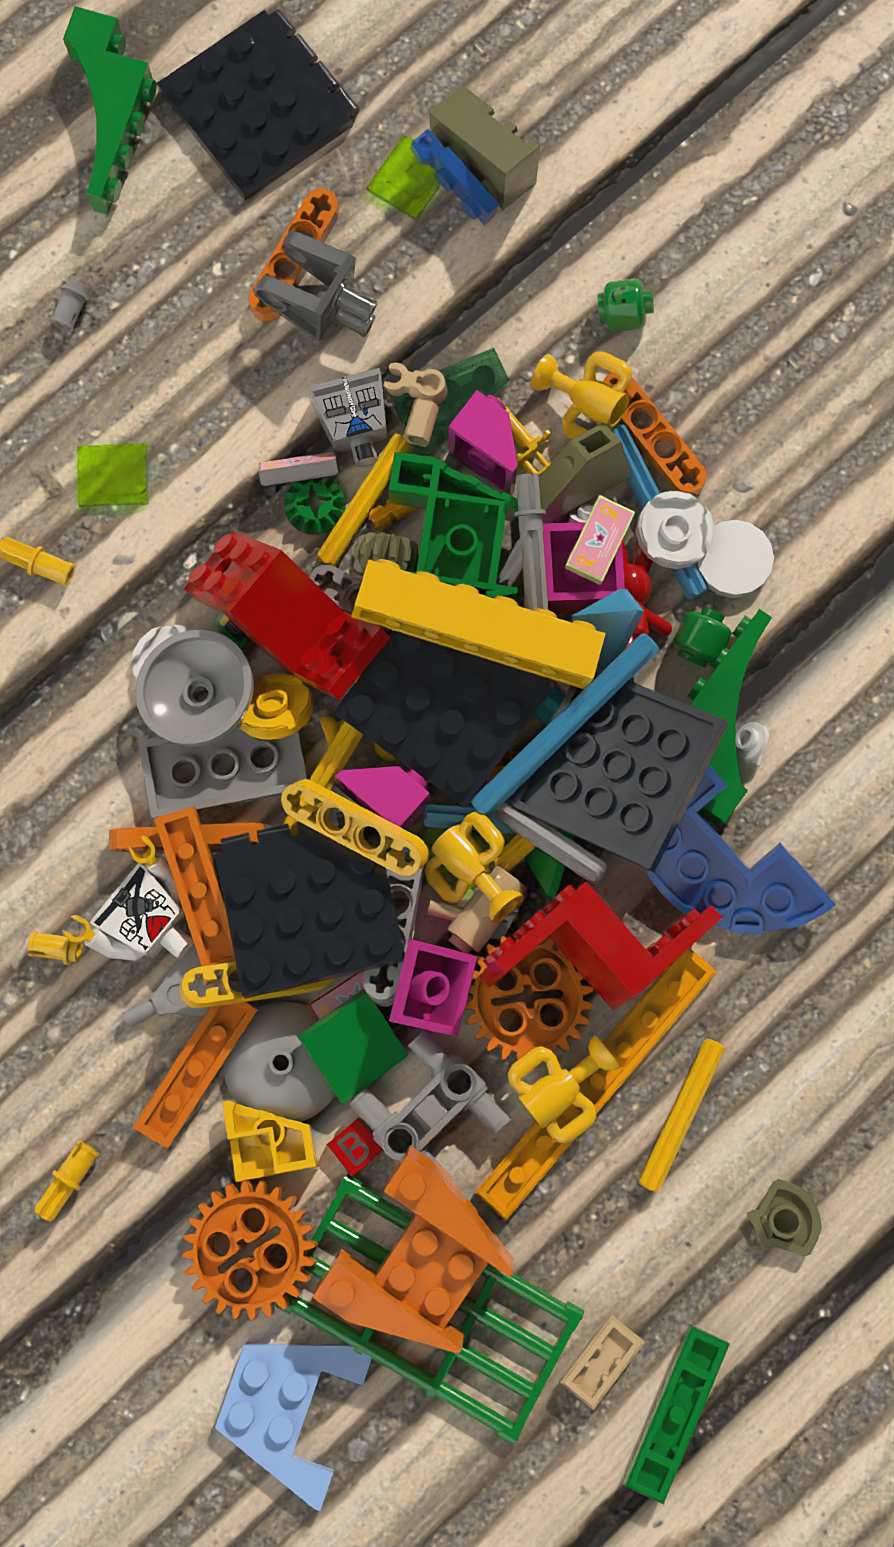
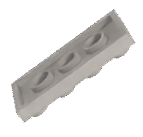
(215, 791)

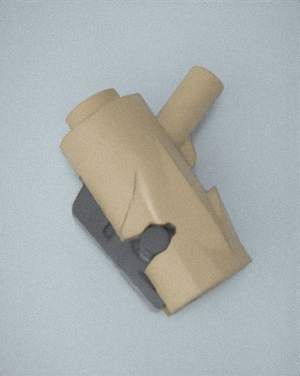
(470, 918)

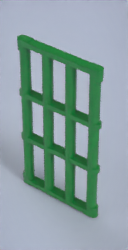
(474, 1309)

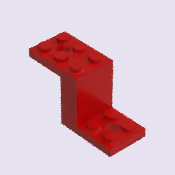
(286, 613)
(599, 944)

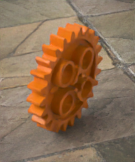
(532, 1030)
(269, 1280)

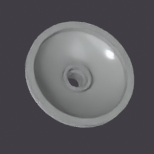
(179, 673)
(251, 1072)

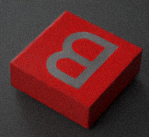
(355, 1147)

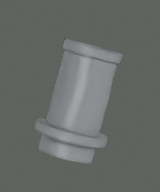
(70, 305)

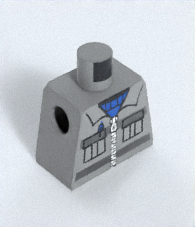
(352, 414)

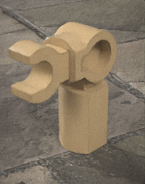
(430, 391)

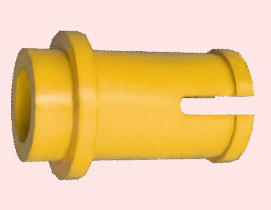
(54, 947)

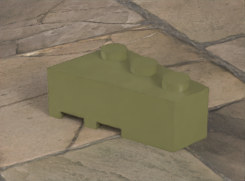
(485, 146)

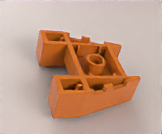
(427, 1266)

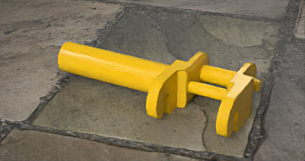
(529, 444)

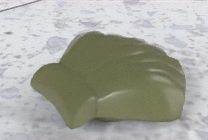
(787, 1219)

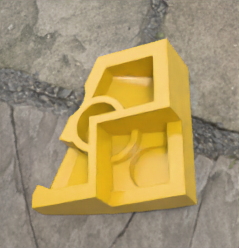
(267, 1143)

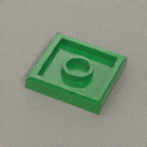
(352, 1046)

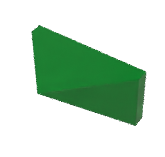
(546, 869)

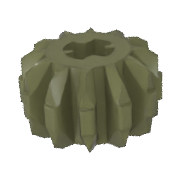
(387, 547)

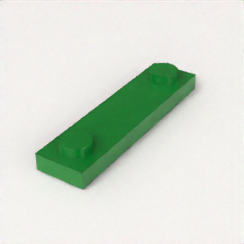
(676, 1414)

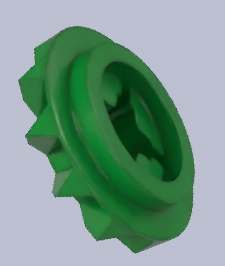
(329, 513)

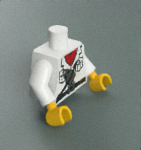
(139, 915)

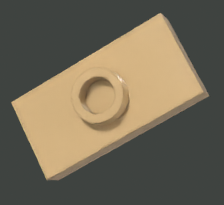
(601, 1361)

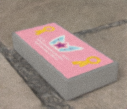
(298, 468)

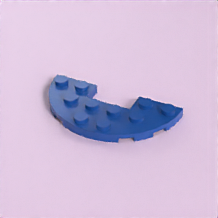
(706, 871)

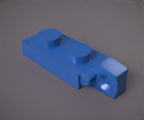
(455, 176)

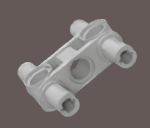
(432, 1105)

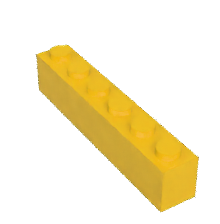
(478, 623)

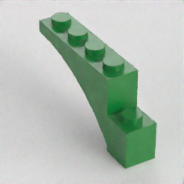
(120, 96)
(720, 698)

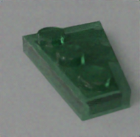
(462, 379)

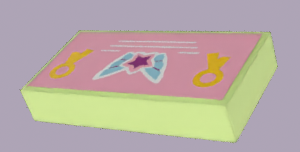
(599, 540)

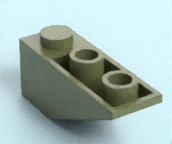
(582, 471)

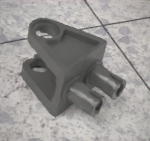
(313, 312)

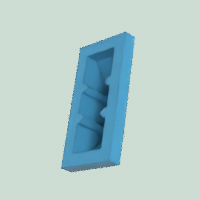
(615, 616)

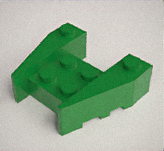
(460, 522)

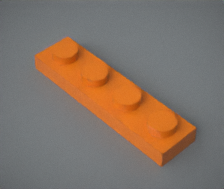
(197, 885)
(193, 1071)

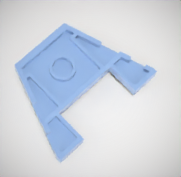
(271, 1402)

